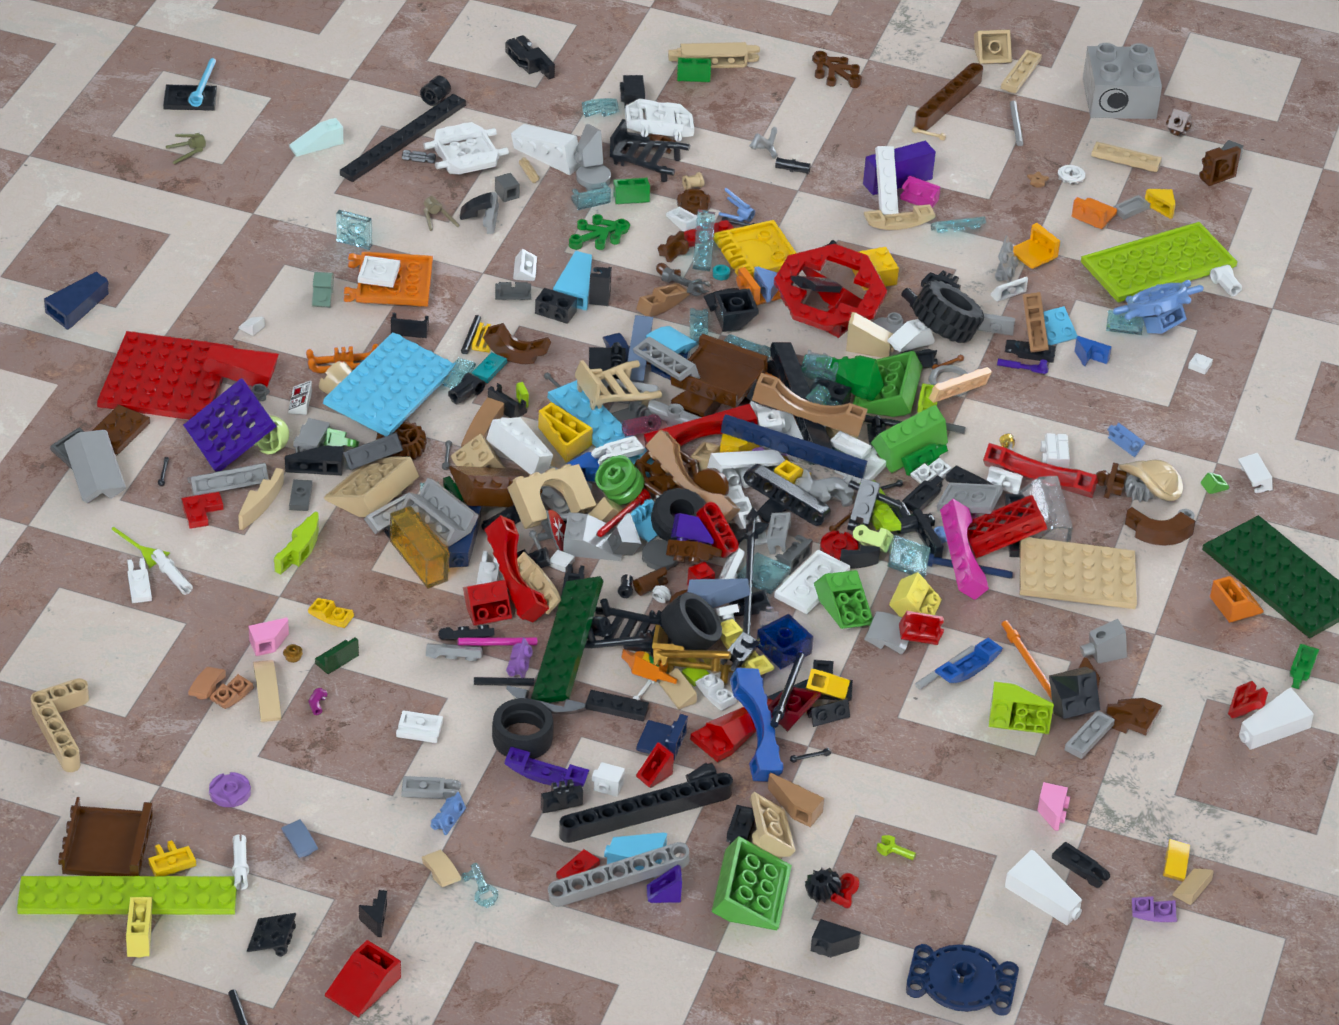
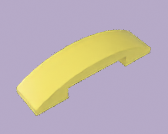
(730, 633)

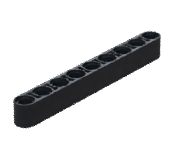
(794, 379)
(645, 807)

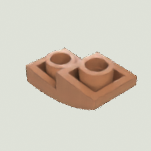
(206, 682)
(232, 693)

